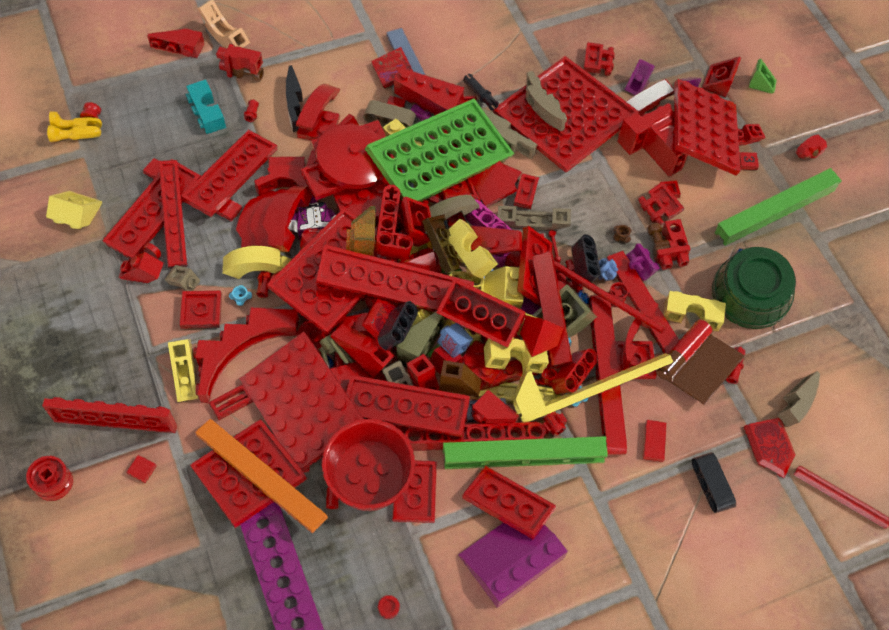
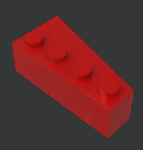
(427, 91)

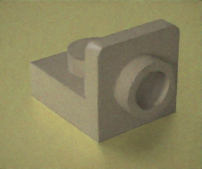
(183, 278)

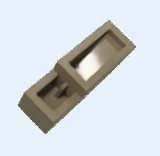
(800, 400)

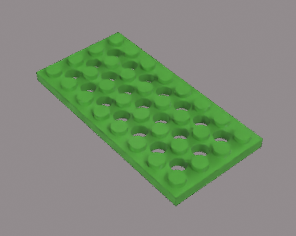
(432, 126)

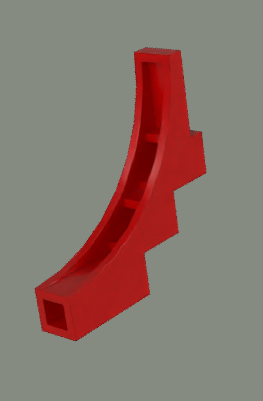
(259, 326)

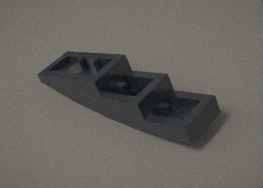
(293, 97)

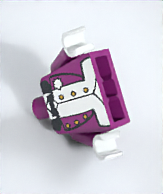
(314, 217)

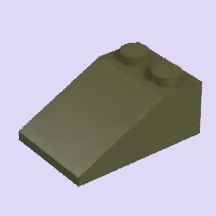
(575, 311)
(420, 339)

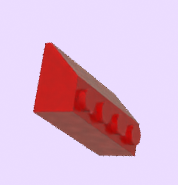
(481, 312)

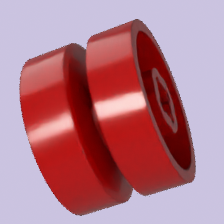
(49, 478)

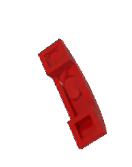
(315, 105)
(628, 348)

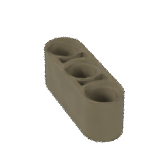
(386, 113)

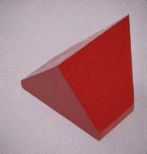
(540, 335)

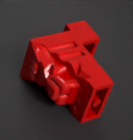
(656, 136)

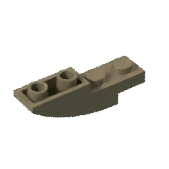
(544, 104)
(512, 138)

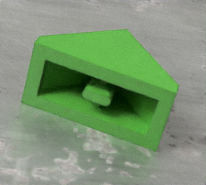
(762, 78)

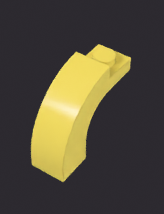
(253, 258)

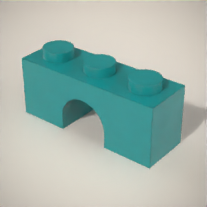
(209, 116)

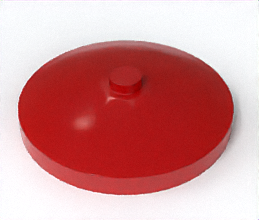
(344, 158)

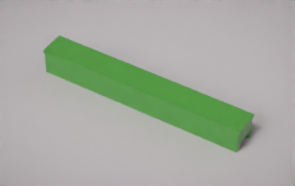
(777, 206)
(524, 452)

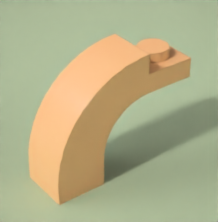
(220, 28)

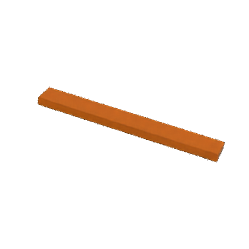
(261, 475)

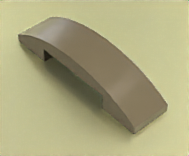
(453, 205)
(538, 221)

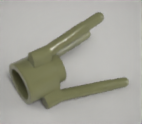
(330, 346)

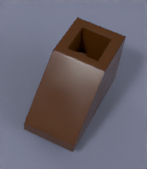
(459, 379)

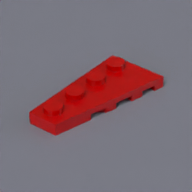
(496, 240)

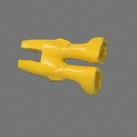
(78, 128)

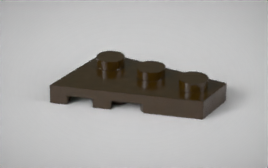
(439, 236)

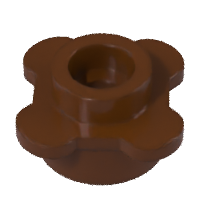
(624, 229)

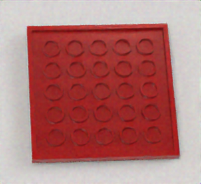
(590, 109)

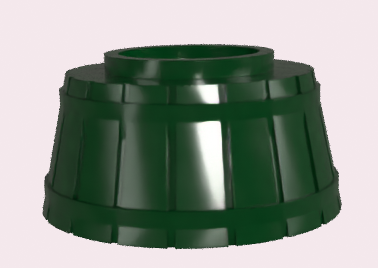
(755, 287)

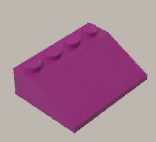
(510, 561)

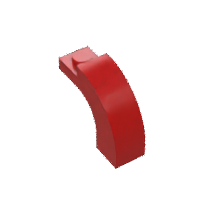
(279, 177)
(422, 373)

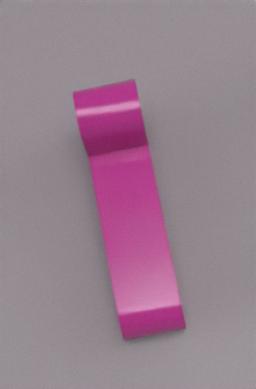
(479, 217)

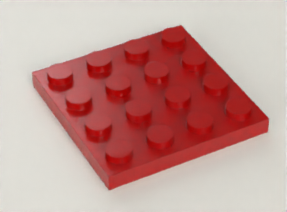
(231, 489)

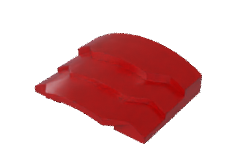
(268, 217)

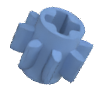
(607, 269)

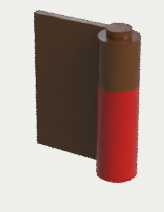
(700, 362)

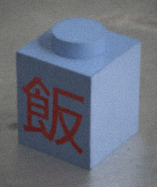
(454, 339)

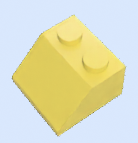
(72, 209)
(503, 285)
(527, 396)

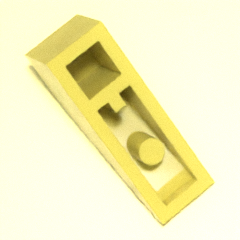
(183, 369)

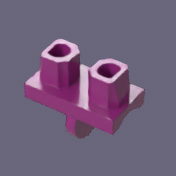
(641, 262)

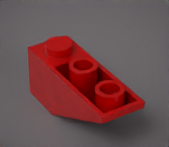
(180, 41)
(362, 349)

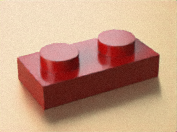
(526, 191)

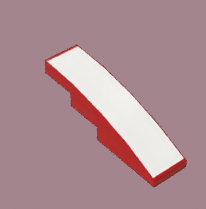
(651, 96)

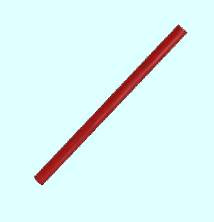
(610, 298)

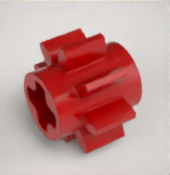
(554, 423)

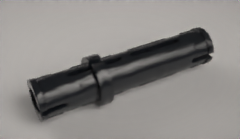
(484, 95)

